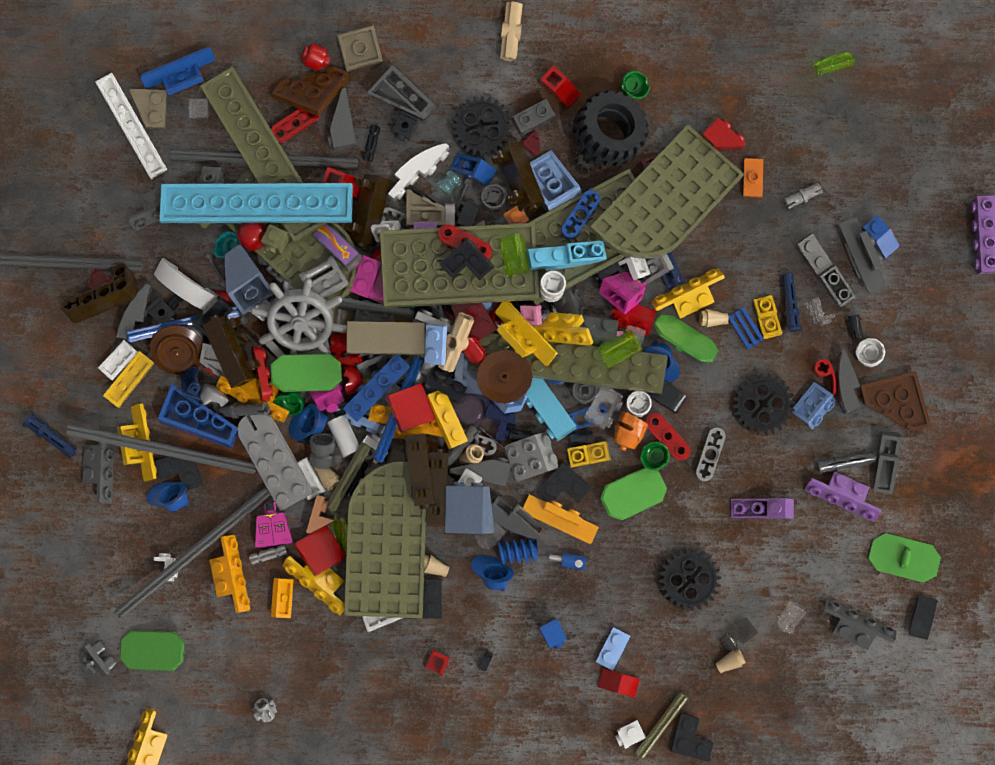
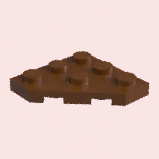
(312, 90)
(898, 400)

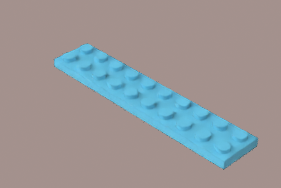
(256, 203)

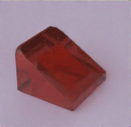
(97, 279)

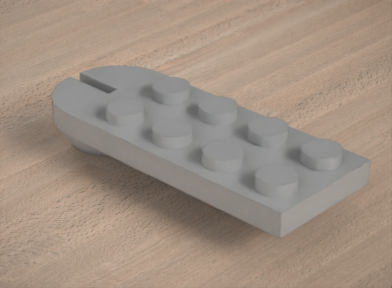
(273, 460)

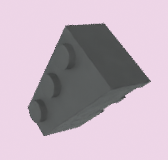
(402, 93)

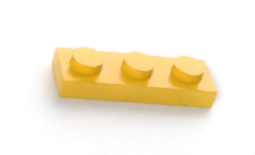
(129, 379)
(447, 419)

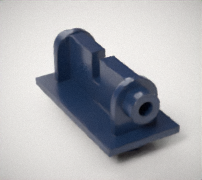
(674, 276)
(190, 383)

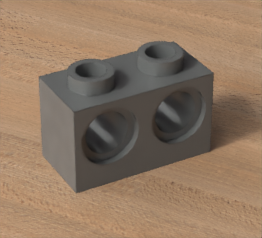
(533, 117)

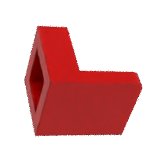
(437, 662)

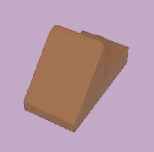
(317, 520)

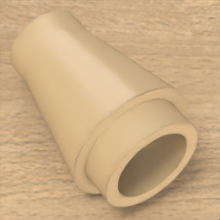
(712, 318)
(472, 454)
(328, 478)
(435, 567)
(731, 661)

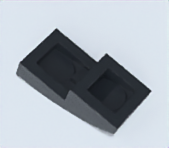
(923, 617)

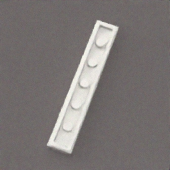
(131, 126)

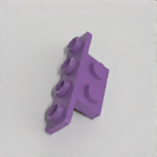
(846, 494)

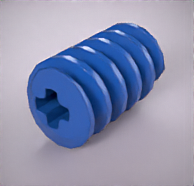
(518, 551)

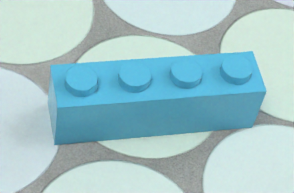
(549, 410)

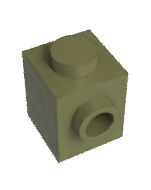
(275, 240)

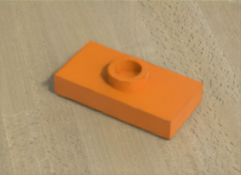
(753, 178)

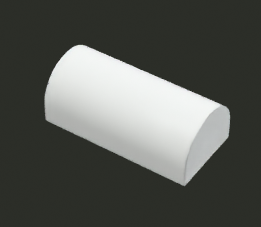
(343, 436)

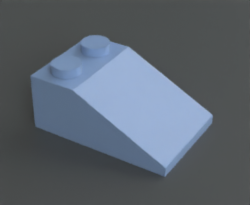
(554, 181)

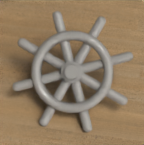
(300, 319)

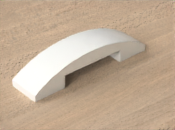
(183, 286)

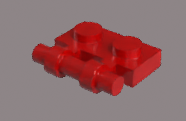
(338, 347)

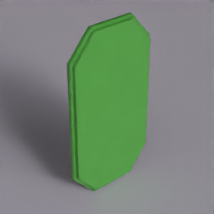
(686, 338)
(306, 372)
(633, 493)
(904, 557)
(152, 650)

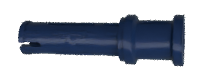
(791, 311)
(43, 430)

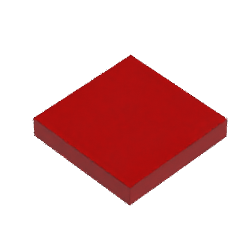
(410, 408)
(320, 551)

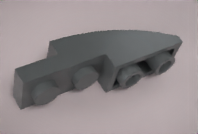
(825, 271)

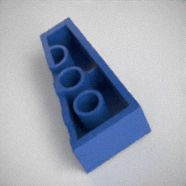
(196, 419)

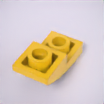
(767, 317)
(588, 454)

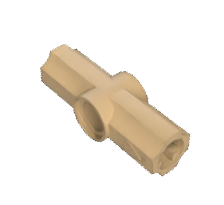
(511, 31)
(457, 341)

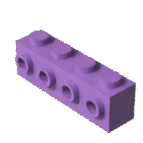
(984, 229)

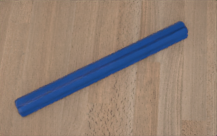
(148, 332)
(391, 425)

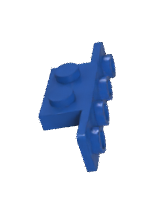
(179, 73)
(379, 384)

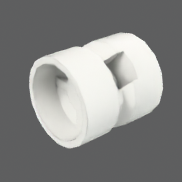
(552, 286)
(638, 404)

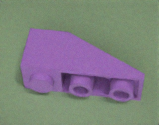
(763, 508)

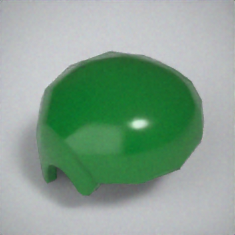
(635, 85)
(290, 401)
(655, 456)

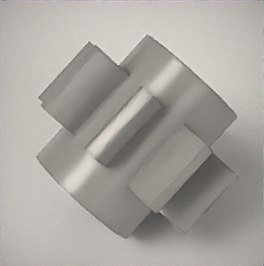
(264, 710)

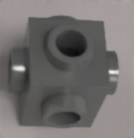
(212, 175)

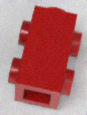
(638, 317)

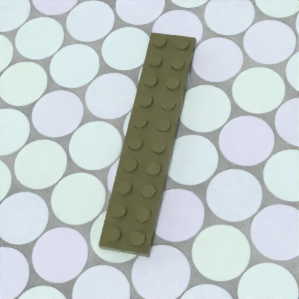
(253, 138)
(586, 366)

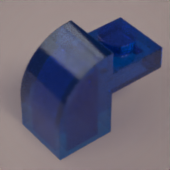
(496, 414)

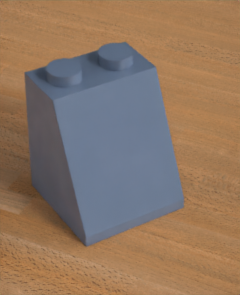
(244, 280)
(468, 509)

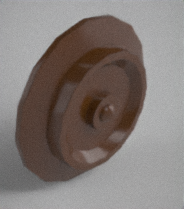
(176, 349)
(504, 376)

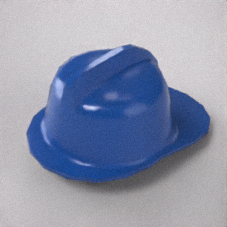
(672, 368)
(307, 423)
(169, 495)
(492, 571)

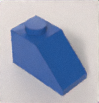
(473, 168)
(884, 239)
(553, 634)

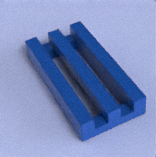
(752, 325)

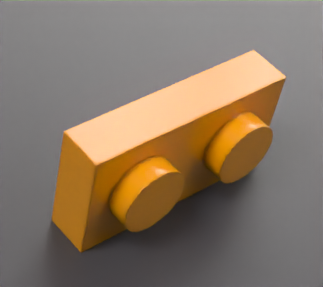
(282, 598)

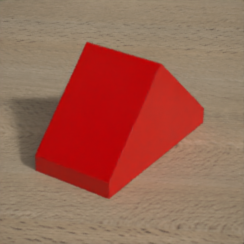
(618, 683)

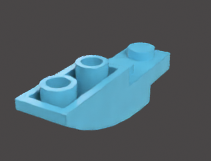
(566, 256)

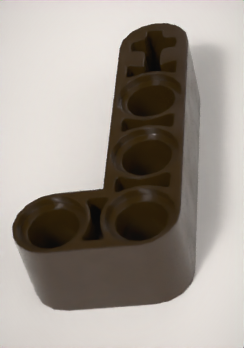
(104, 297)

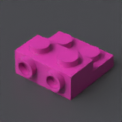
(369, 280)

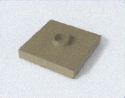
(360, 48)

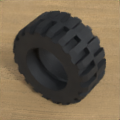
(625, 114)

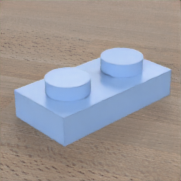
(435, 344)
(372, 427)
(612, 648)

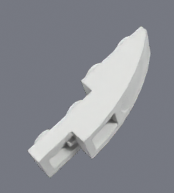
(422, 163)

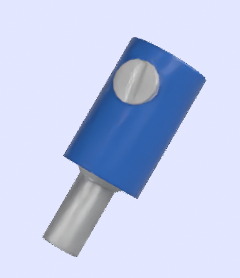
(570, 560)

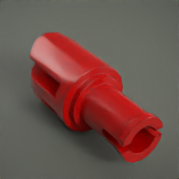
(475, 351)

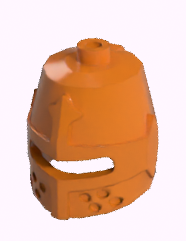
(629, 431)

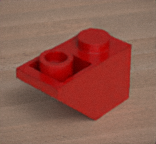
(560, 87)
(722, 137)
(336, 176)

